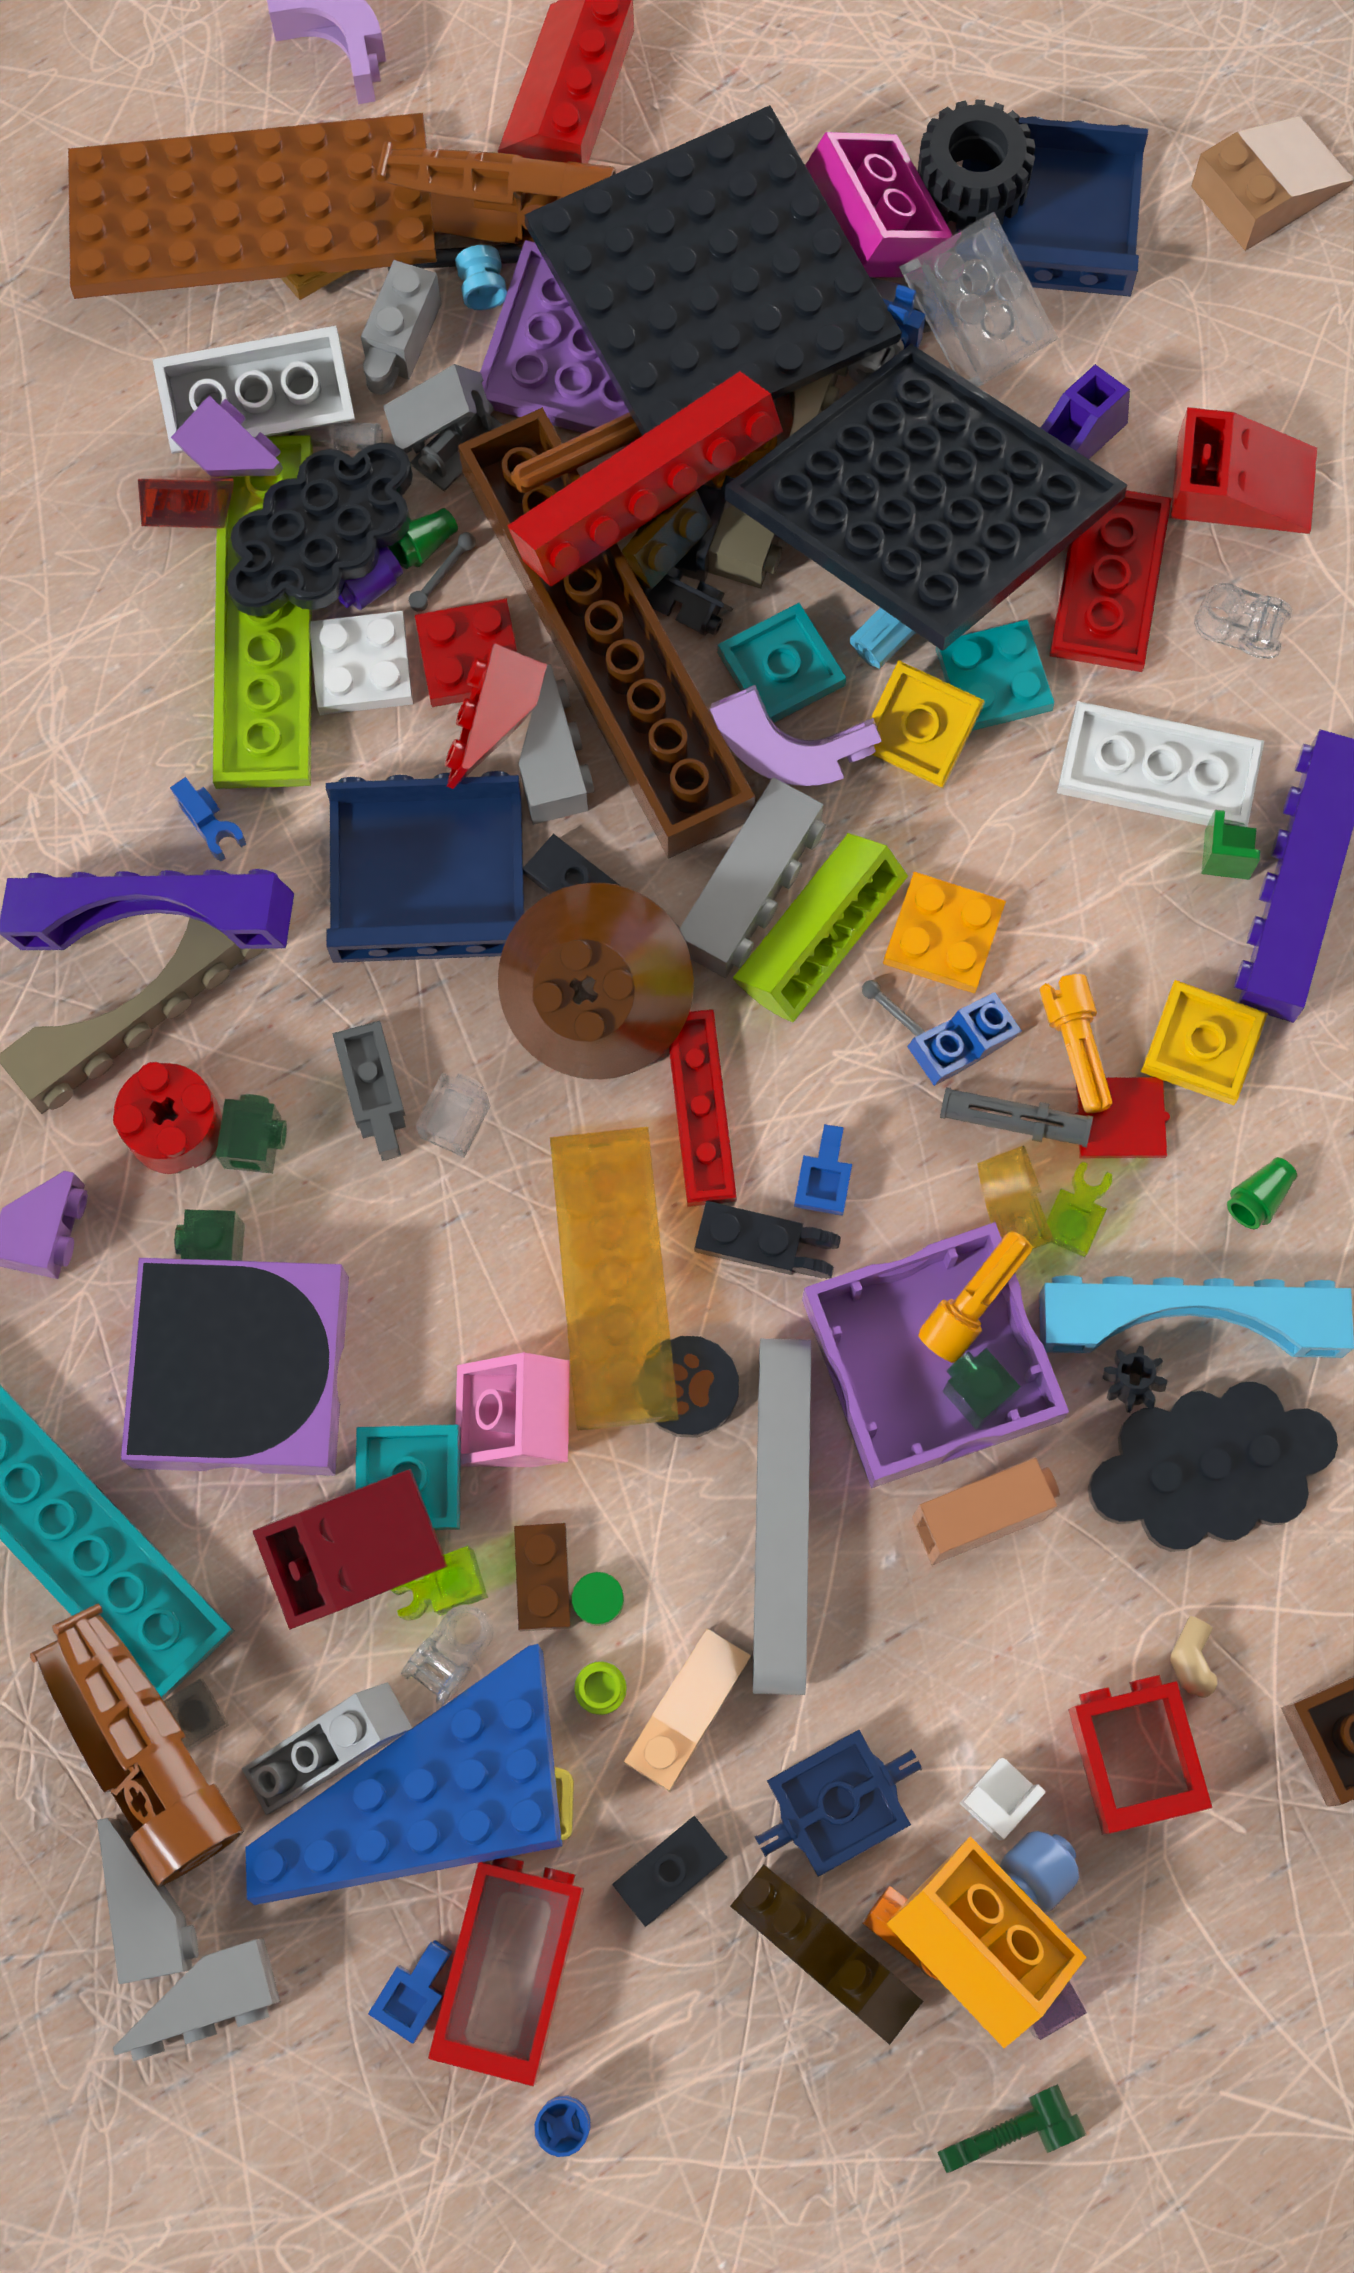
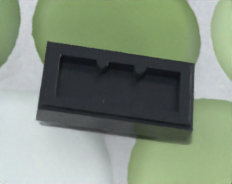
(561, 866)
(669, 1871)

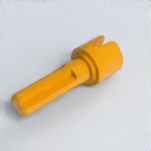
(1071, 1013)
(956, 1322)

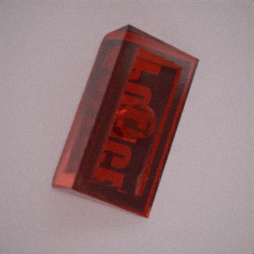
(184, 501)

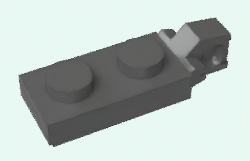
(371, 1085)

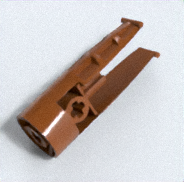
(485, 191)
(134, 1747)

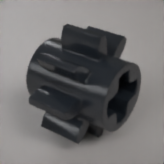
(1138, 1364)

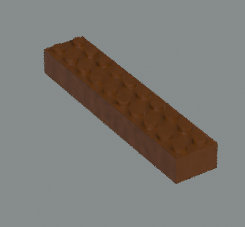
(617, 657)

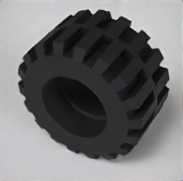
(983, 135)

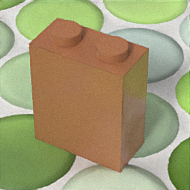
(985, 1510)

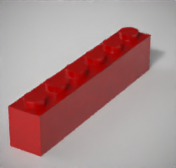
(645, 478)

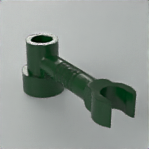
(1047, 2117)

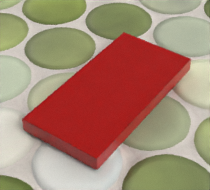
(1112, 585)

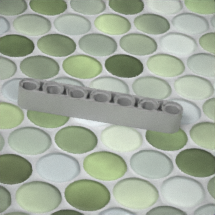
(782, 1517)

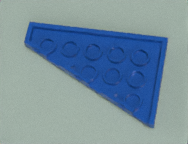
(442, 1796)

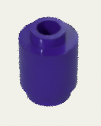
(367, 589)

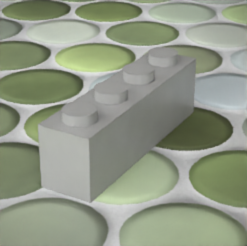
(751, 876)

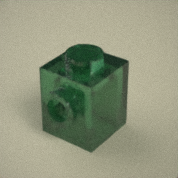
(250, 1134)
(210, 1235)
(979, 1386)

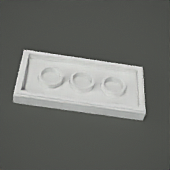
(1159, 766)

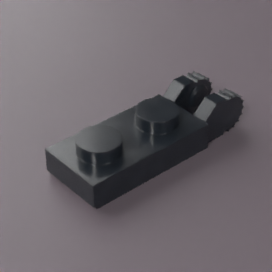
(762, 1240)

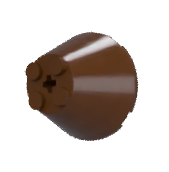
(638, 972)

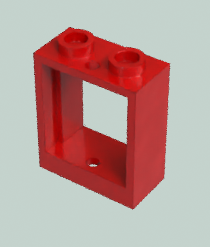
(1143, 1691)

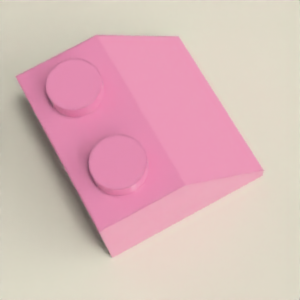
(513, 1411)

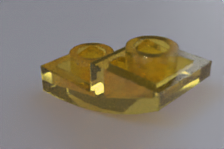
(1012, 1198)

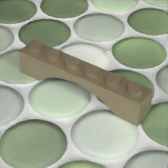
(741, 545)
(58, 1059)

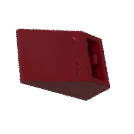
(349, 1548)

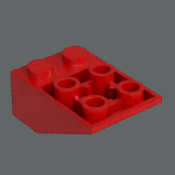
(1242, 473)

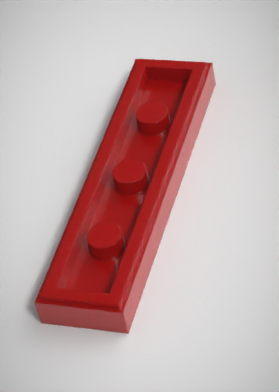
(702, 1112)

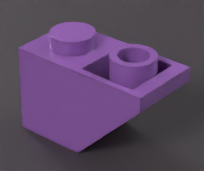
(223, 446)
(39, 1226)

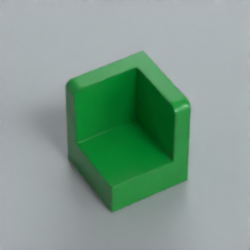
(1229, 849)

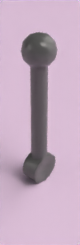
(418, 599)
(872, 990)

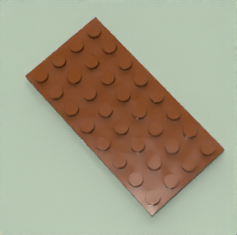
(243, 207)

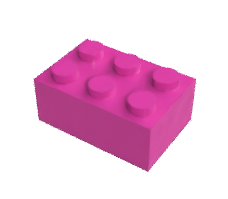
(877, 199)

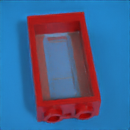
(507, 1971)

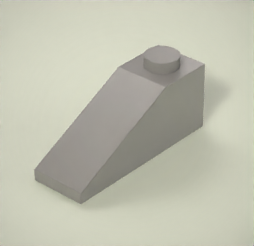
(144, 1918)

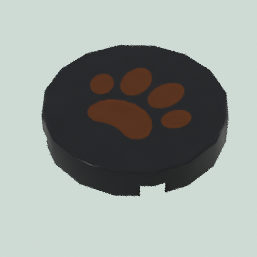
(704, 1387)

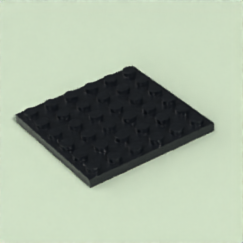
(712, 270)
(926, 495)

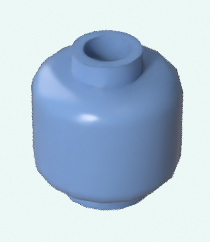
(1042, 1868)

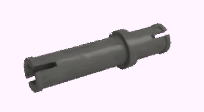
(1075, 1129)

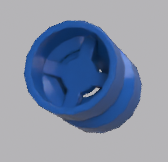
(556, 2131)

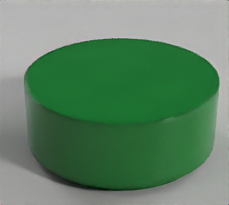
(598, 1598)

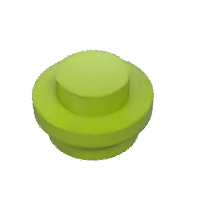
(600, 1688)

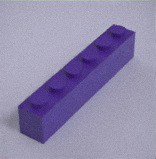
(1304, 880)

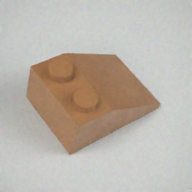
(1267, 178)

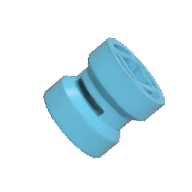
(480, 271)

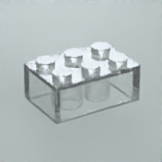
(979, 301)

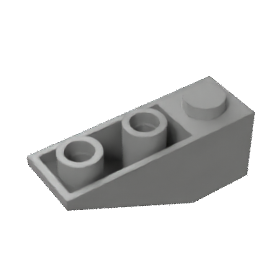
(548, 761)
(327, 1746)
(217, 1988)

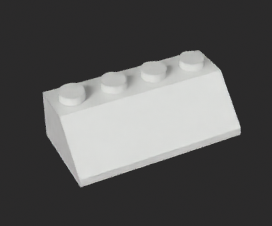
(272, 381)

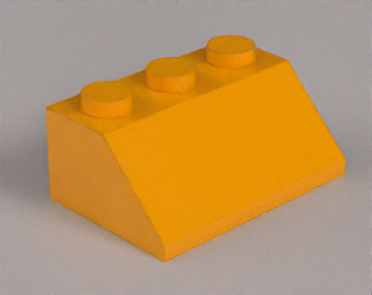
(987, 1942)

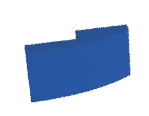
(964, 1039)

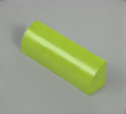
(821, 926)

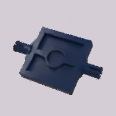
(838, 1803)

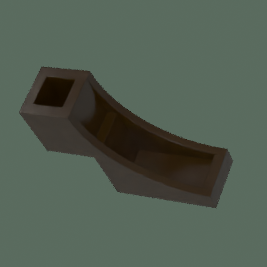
(666, 539)
(827, 1954)

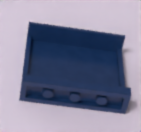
(1079, 206)
(424, 867)

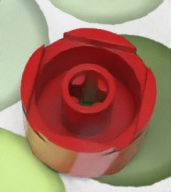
(160, 1092)

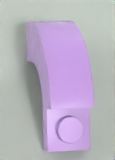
(343, 22)
(778, 755)

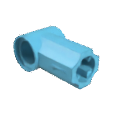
(880, 638)

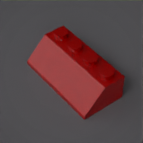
(570, 80)

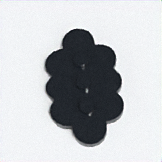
(320, 529)
(1212, 1466)

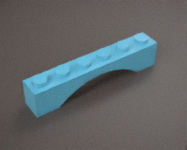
(1297, 1319)

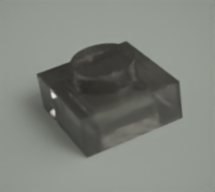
(196, 1713)

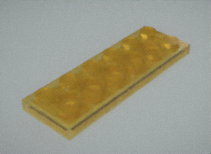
(613, 1279)

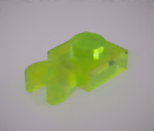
(1076, 1216)
(446, 1588)

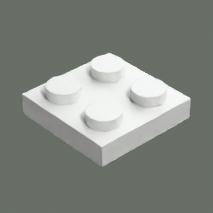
(361, 663)

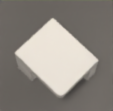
(1001, 1798)

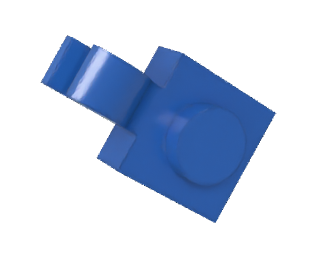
(908, 320)
(200, 810)
(823, 1179)
(409, 1996)

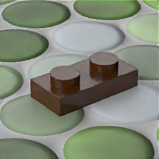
(542, 1577)

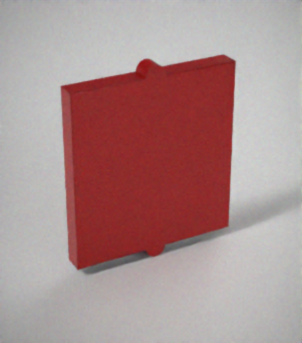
(1132, 1124)

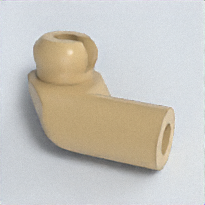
(1189, 1661)

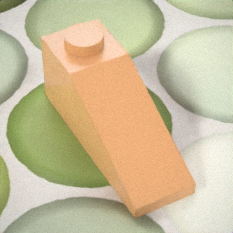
(687, 1710)

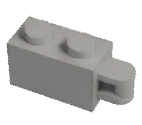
(399, 325)

